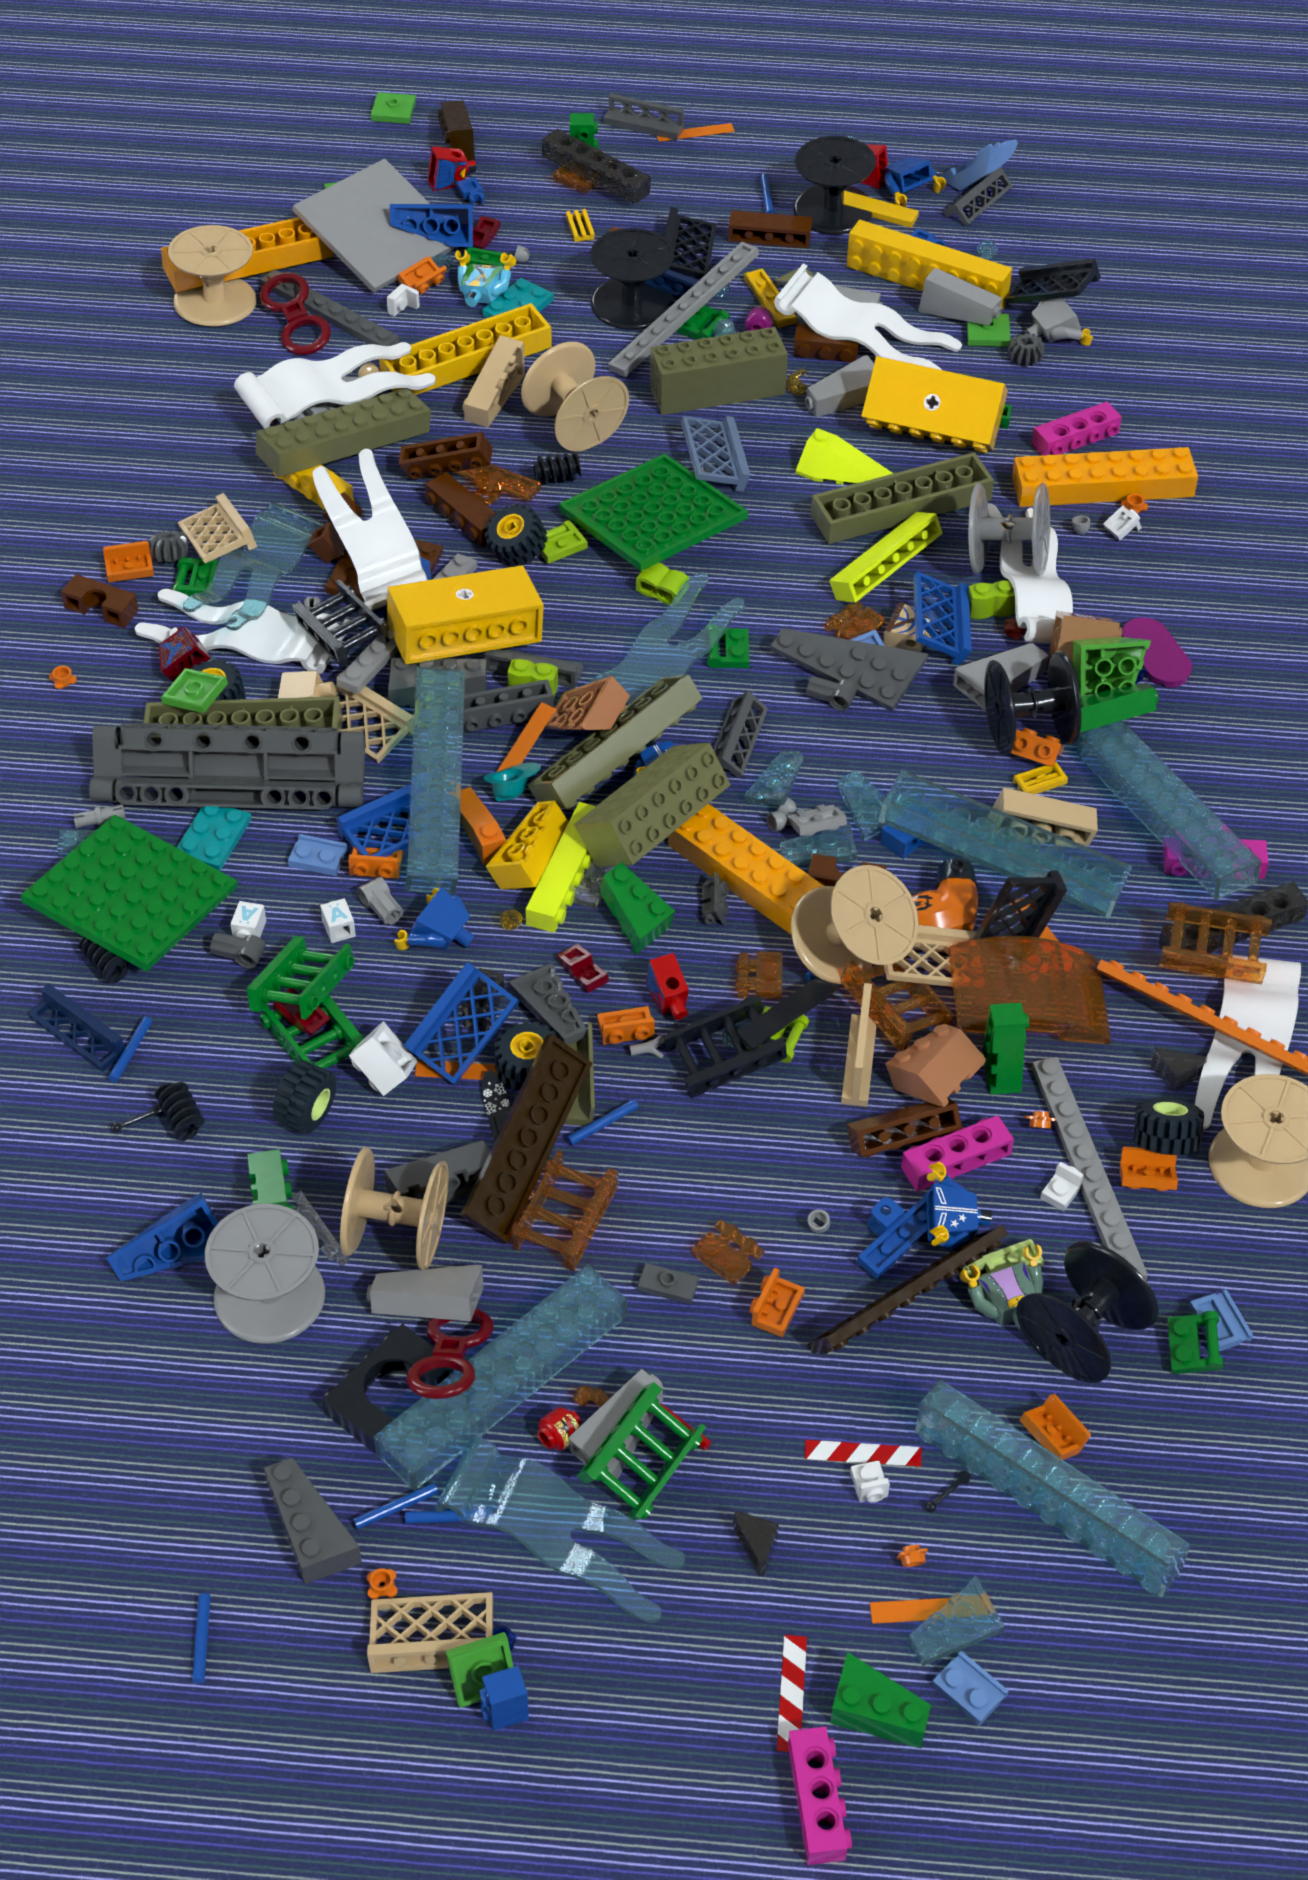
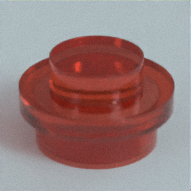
(1012, 629)

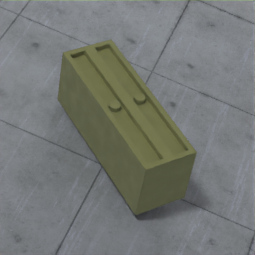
(718, 370)
(652, 804)

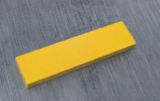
(882, 210)
(766, 293)

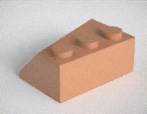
(590, 706)
(935, 1065)

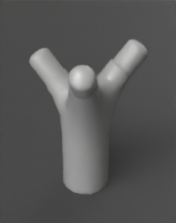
(648, 1047)

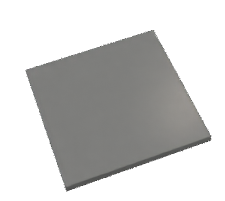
(356, 224)

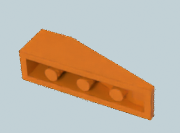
(480, 826)

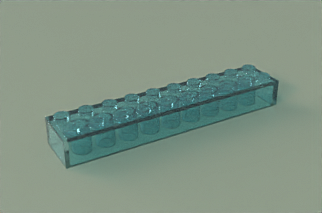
(435, 780)
(1169, 809)
(1003, 841)
(505, 1376)
(1051, 1488)

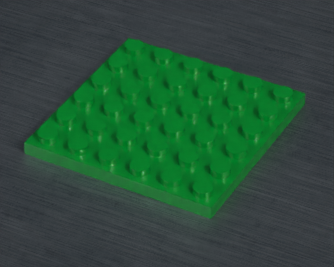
(653, 511)
(129, 892)

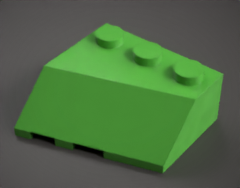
(1107, 662)

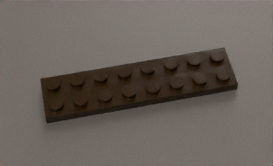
(526, 1139)
(905, 1292)

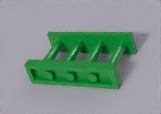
(290, 962)
(340, 1029)
(614, 1447)

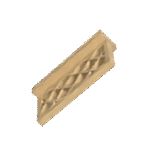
(230, 521)
(377, 707)
(931, 941)
(859, 1055)
(430, 1652)

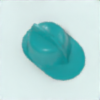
(512, 781)

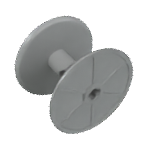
(986, 528)
(265, 1273)

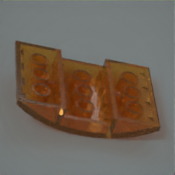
(1049, 978)

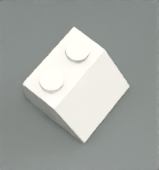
(383, 1059)

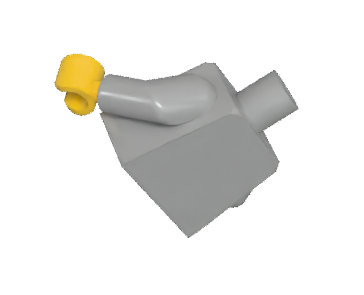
(1057, 321)

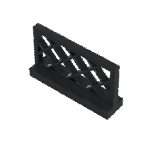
(672, 235)
(1053, 281)
(1035, 917)

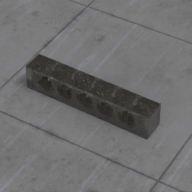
(596, 166)
(1282, 904)

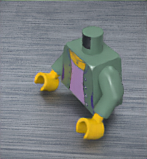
(1000, 1291)

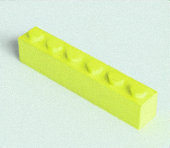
(885, 557)
(560, 877)

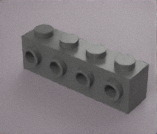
(505, 705)

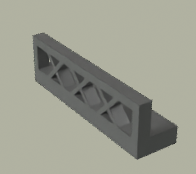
(644, 121)
(974, 192)
(500, 660)
(734, 728)

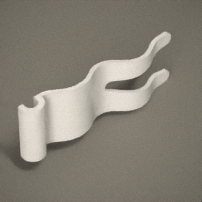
(844, 319)
(301, 383)
(378, 547)
(1035, 594)
(269, 639)
(1263, 1007)

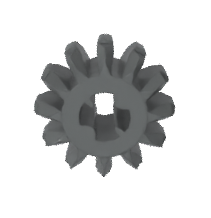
(1026, 349)
(168, 546)

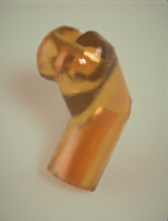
(587, 1393)

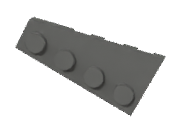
(547, 1000)

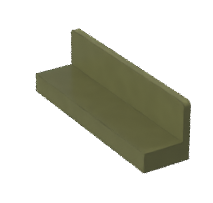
(584, 1105)

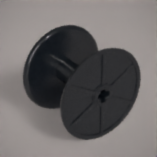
(834, 166)
(630, 259)
(1060, 699)
(1107, 1289)

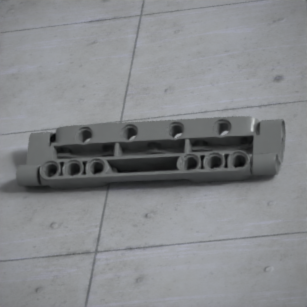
(229, 767)

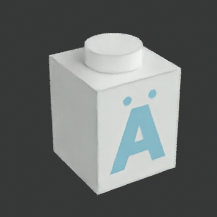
(248, 920)
(337, 920)

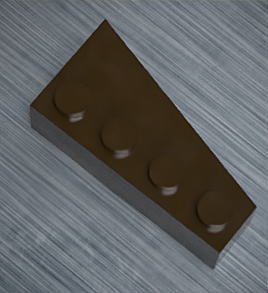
(457, 127)

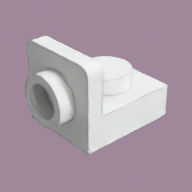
(402, 297)
(1122, 522)
(1062, 1186)
(870, 1482)

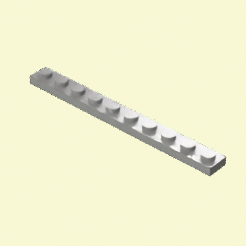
(683, 309)
(379, 652)
(1084, 1157)

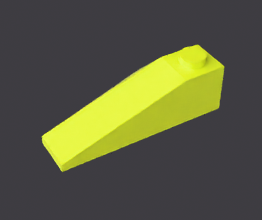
(835, 459)

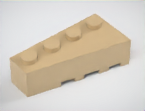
(495, 382)
(1057, 816)

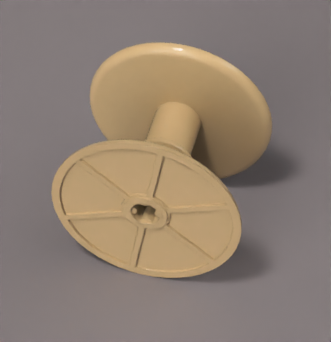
(211, 254)
(565, 387)
(860, 919)
(1263, 1142)
(364, 1203)

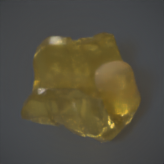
(795, 385)

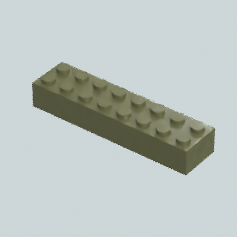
(342, 432)
(896, 497)
(252, 712)
(609, 749)

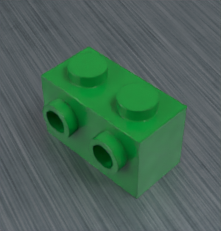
(583, 128)

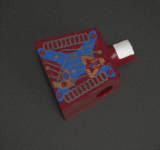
(181, 652)

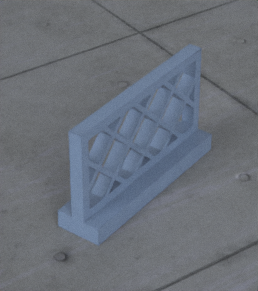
(731, 451)

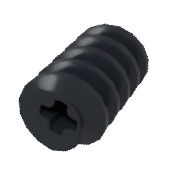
(557, 468)
(108, 964)
(180, 1110)

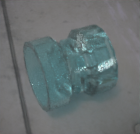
(724, 327)

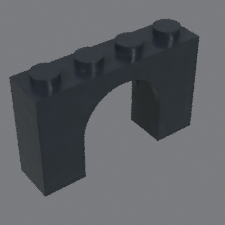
(348, 1401)

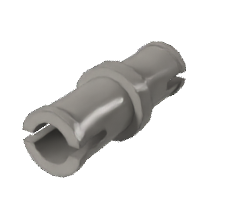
(98, 816)

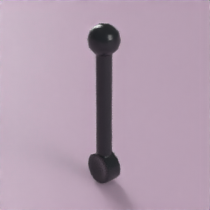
(157, 1110)
(964, 1477)

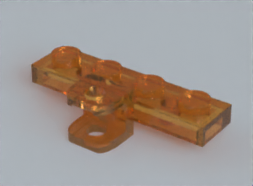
(495, 479)

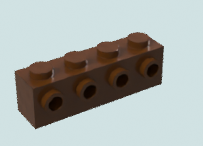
(445, 455)
(903, 1127)

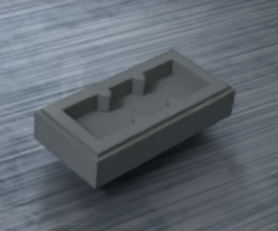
(668, 1283)

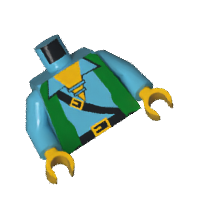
(483, 282)

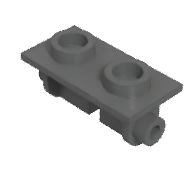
(716, 892)

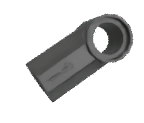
(837, 694)
(244, 951)

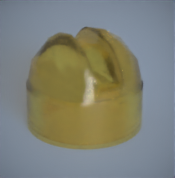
(508, 922)

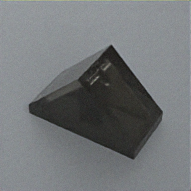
(1177, 1067)
(757, 1538)

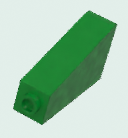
(1117, 705)

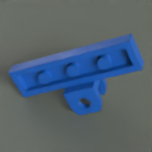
(896, 1234)

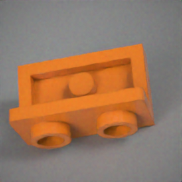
(422, 275)
(128, 561)
(1037, 748)
(375, 865)
(626, 1025)
(1147, 1169)
(776, 1304)
(1056, 1428)

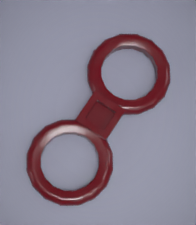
(295, 314)
(449, 1353)

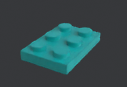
(518, 295)
(215, 834)

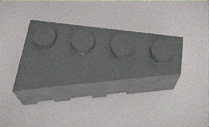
(403, 677)
(463, 1168)
(312, 1528)

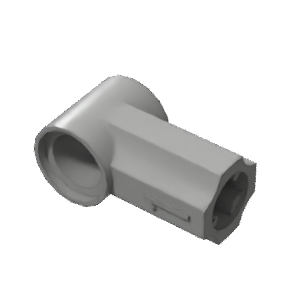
(378, 897)

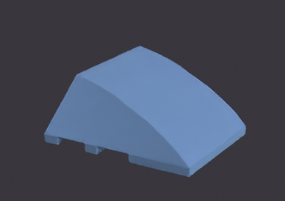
(987, 161)

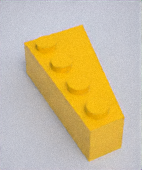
(529, 847)

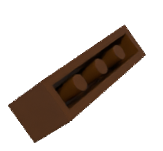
(770, 229)
(459, 506)

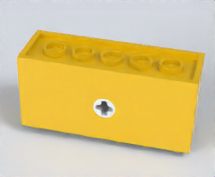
(903, 396)
(464, 614)

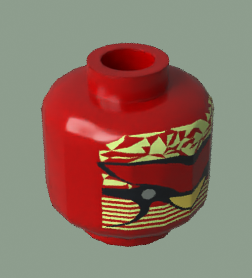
(557, 1428)

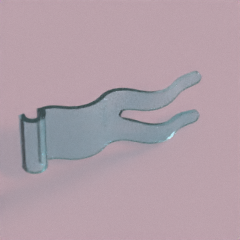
(280, 542)
(655, 658)
(542, 1514)

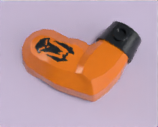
(954, 900)

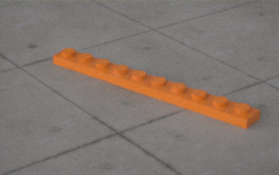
(1205, 1016)

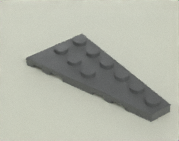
(876, 670)

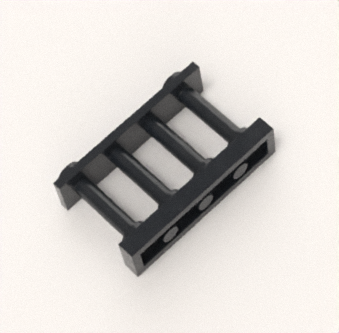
(329, 638)
(723, 1070)

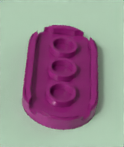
(1164, 659)

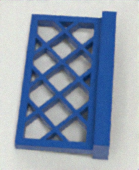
(957, 619)
(367, 816)
(443, 1010)

